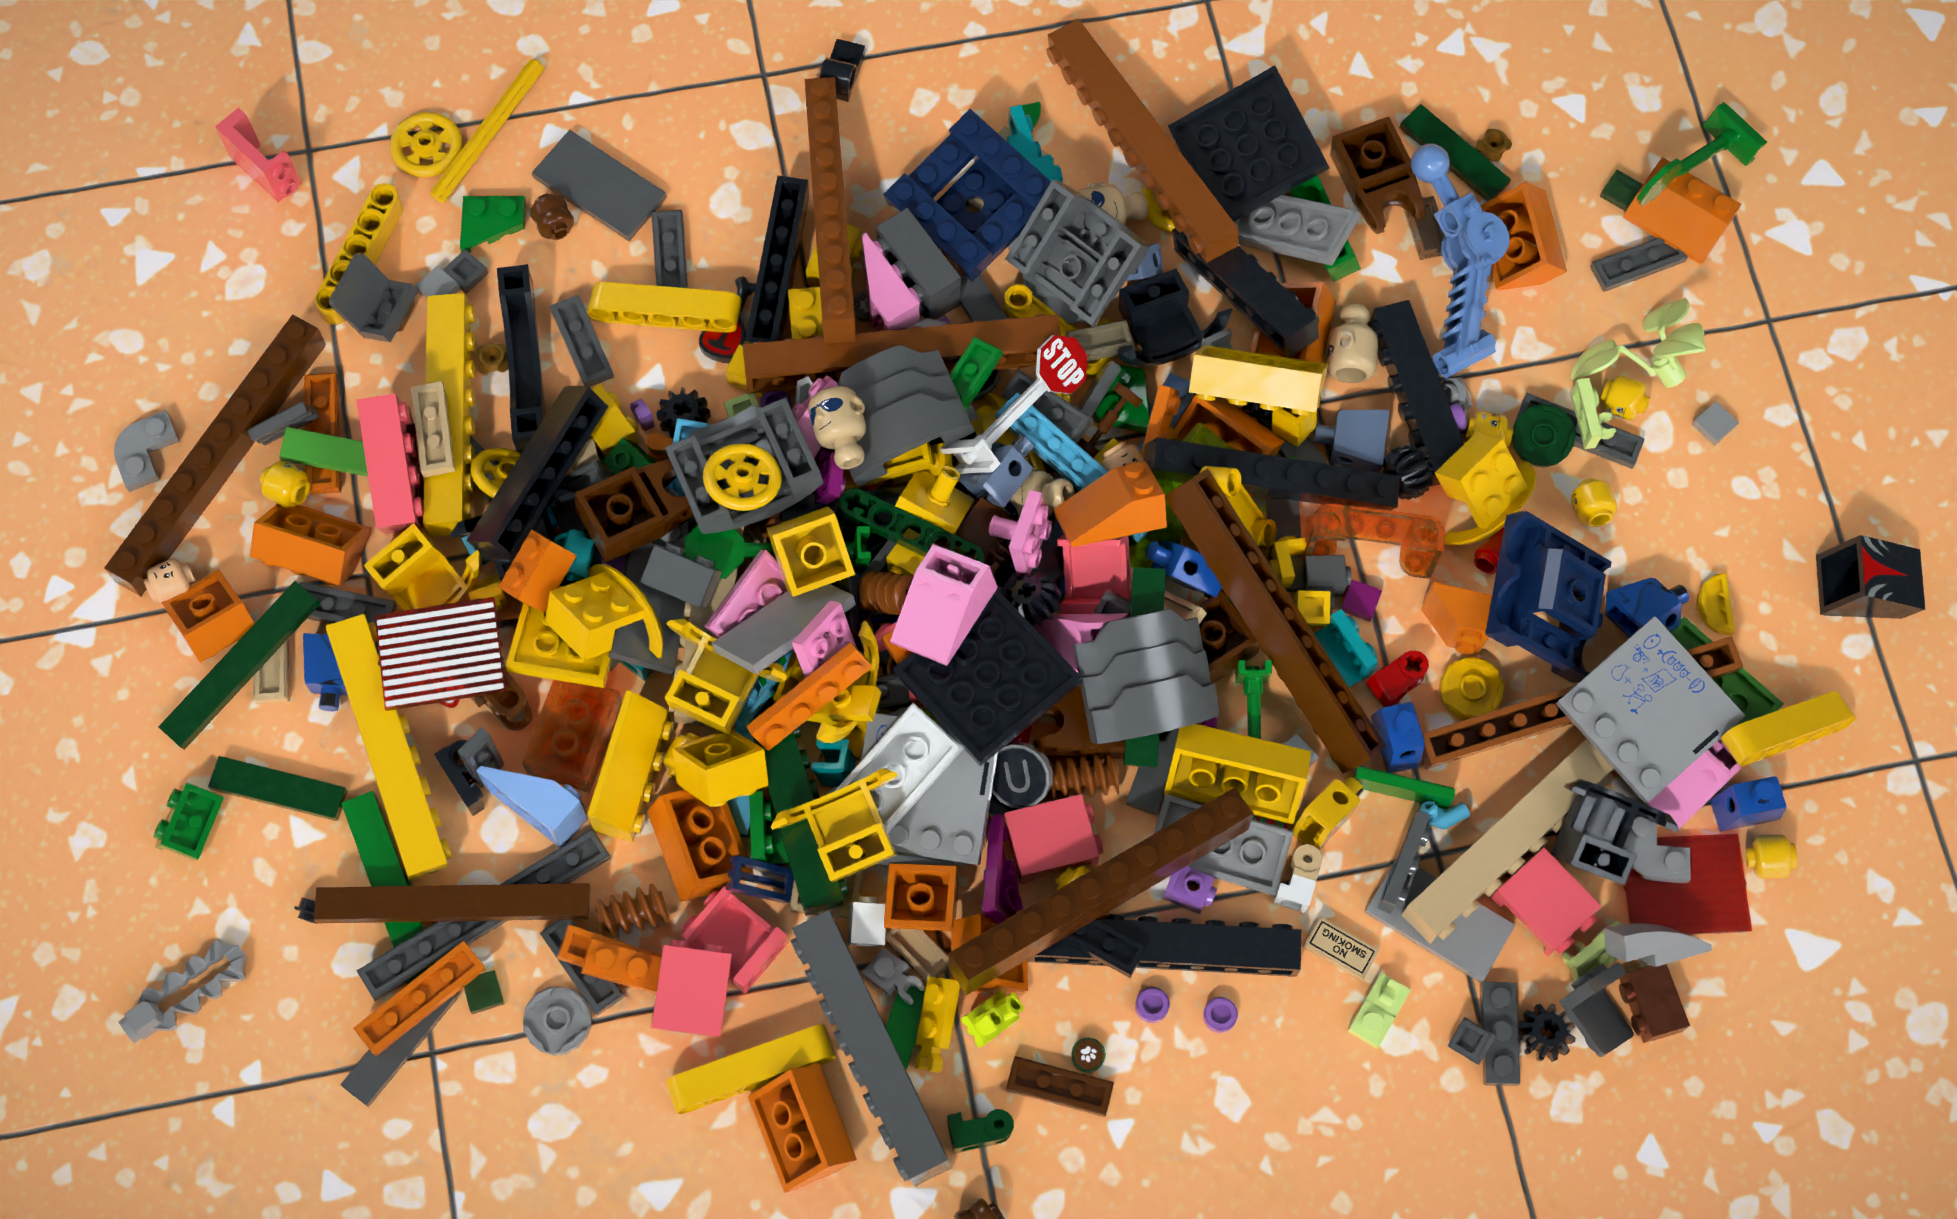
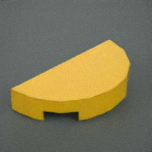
(1715, 605)

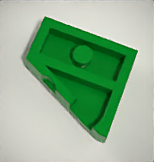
(490, 219)
(1130, 416)

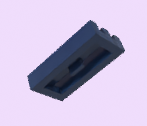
(736, 875)

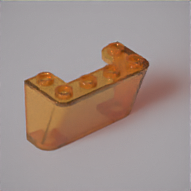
(1418, 535)

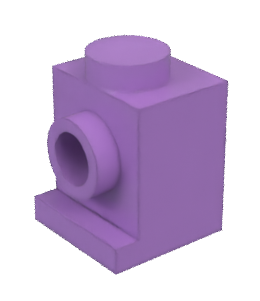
(1179, 894)

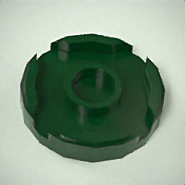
(1543, 435)

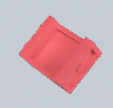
(241, 143)
(1092, 571)
(1052, 837)
(1548, 902)
(741, 932)
(691, 989)

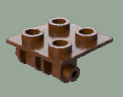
(976, 530)

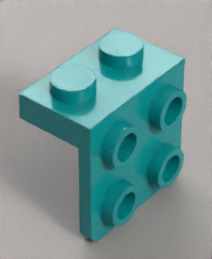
(1346, 648)

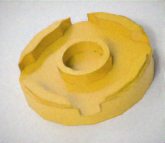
(1471, 688)

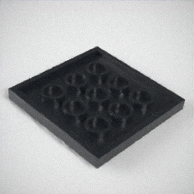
(1250, 144)
(994, 683)

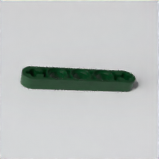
(901, 520)

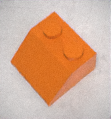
(537, 570)
(209, 615)
(1458, 616)
(921, 897)
(970, 927)

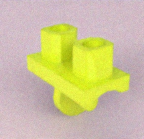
(992, 1017)

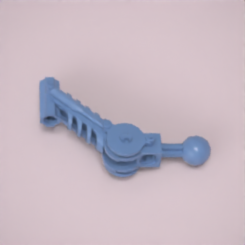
(1469, 248)

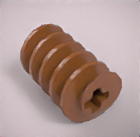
(883, 592)
(1084, 776)
(631, 911)

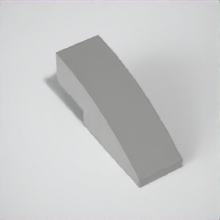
(1651, 943)

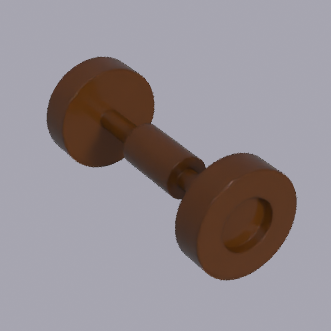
(1110, 418)

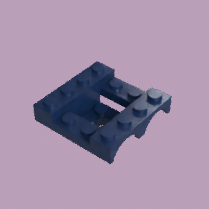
(998, 178)
(1550, 574)

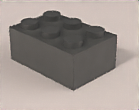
(920, 264)

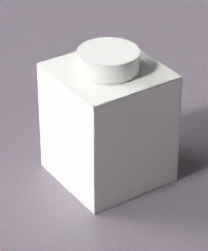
(866, 923)

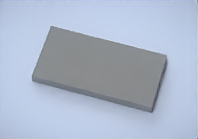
(1298, 228)
(773, 628)
(1249, 860)
(1468, 948)

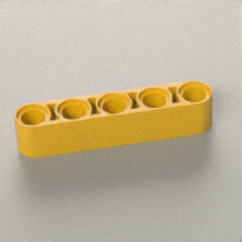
(362, 239)
(664, 307)
(1788, 728)
(748, 1069)

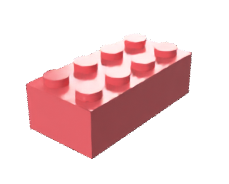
(390, 462)

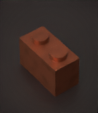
(1653, 1003)

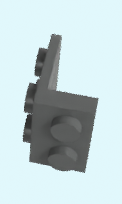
(371, 300)
(1595, 1012)

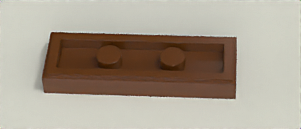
(1059, 1086)

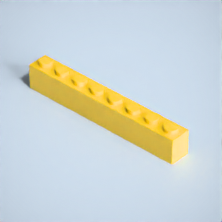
(449, 360)
(388, 750)

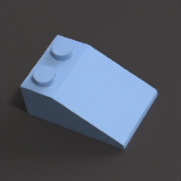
(539, 801)

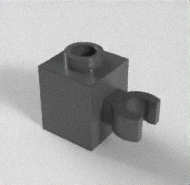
(1327, 574)

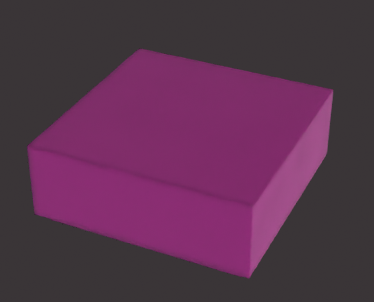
(1361, 600)

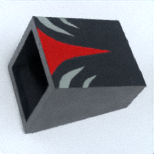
(1870, 579)

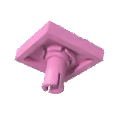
(1026, 533)
(820, 637)

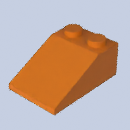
(1114, 506)

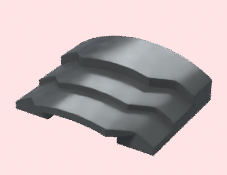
(1075, 254)
(905, 404)
(766, 427)
(1145, 677)

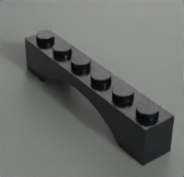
(523, 352)

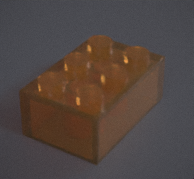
(572, 734)

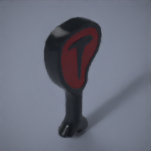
(720, 345)

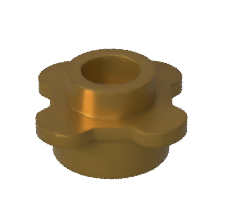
(1496, 137)
(492, 350)

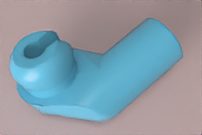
(1444, 818)

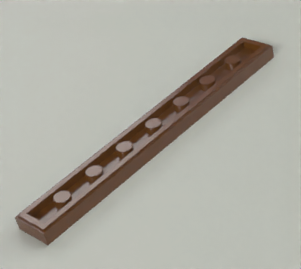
(452, 903)

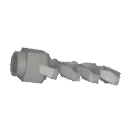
(147, 1016)

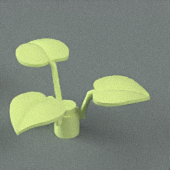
(1665, 364)

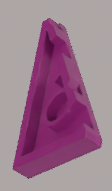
(1000, 879)

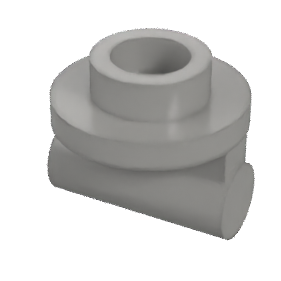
(1456, 392)

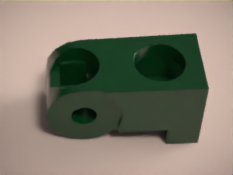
(979, 1132)

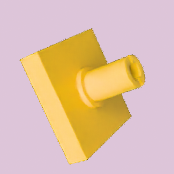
(936, 499)

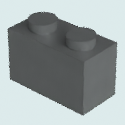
(681, 576)

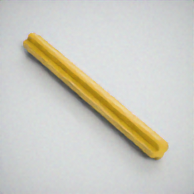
(487, 131)

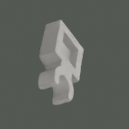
(891, 973)

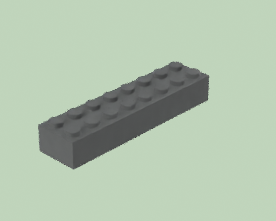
(871, 1047)

